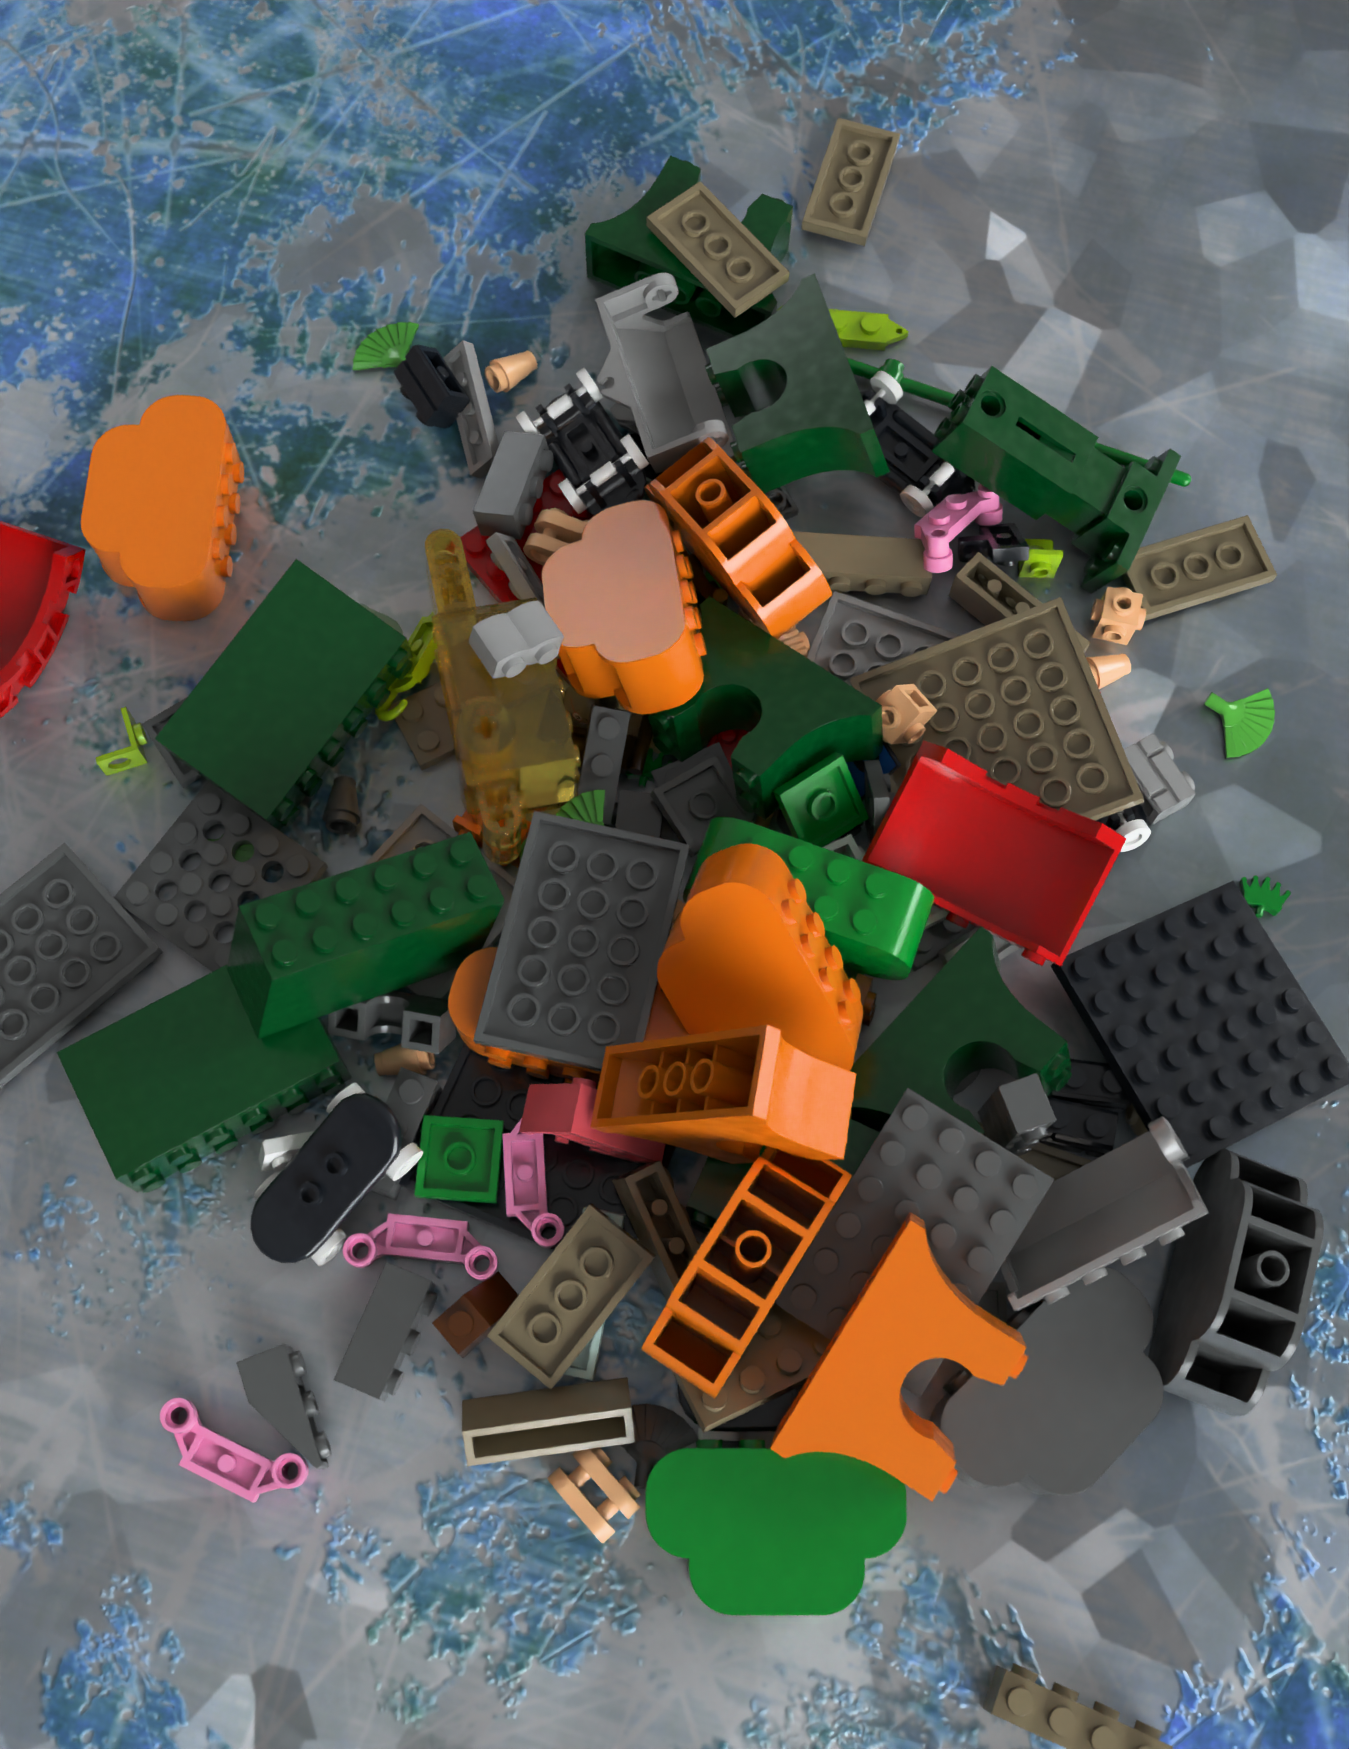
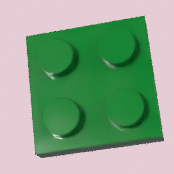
(821, 802)
(459, 1159)

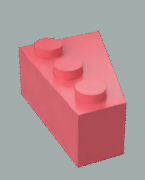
(568, 1113)

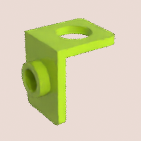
(1042, 561)
(134, 753)

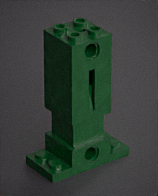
(1051, 468)

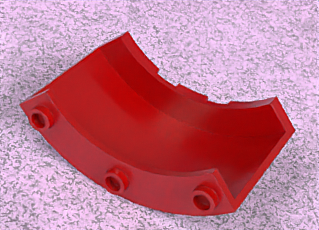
(33, 594)
(995, 853)

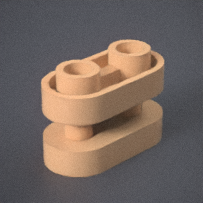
(554, 531)
(620, 1493)

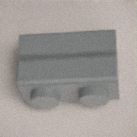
(1159, 779)

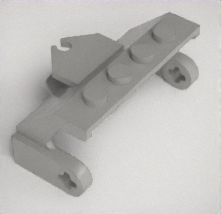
(659, 374)
(1104, 1216)

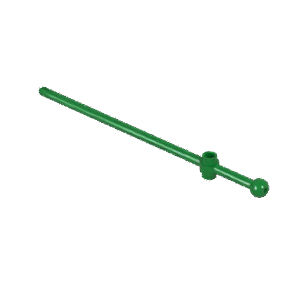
(896, 368)

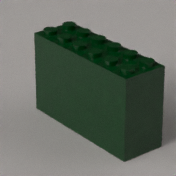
(287, 695)
(361, 933)
(193, 1079)

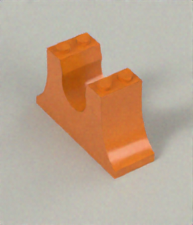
(726, 1095)
(895, 1323)

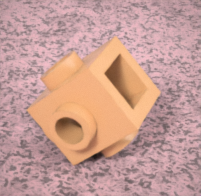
(1117, 615)
(904, 714)

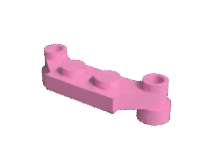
(949, 519)
(527, 1185)
(423, 1240)
(226, 1460)

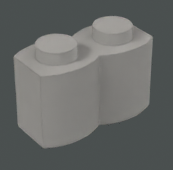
(516, 640)

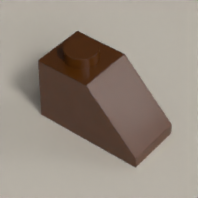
(475, 1314)

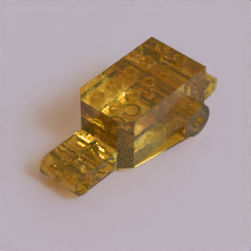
(504, 730)

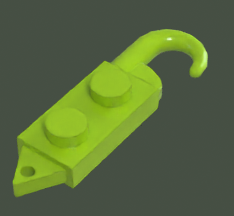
(866, 329)
(423, 654)

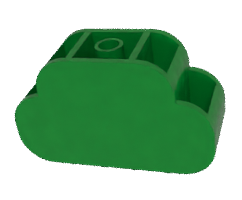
(865, 909)
(773, 1528)

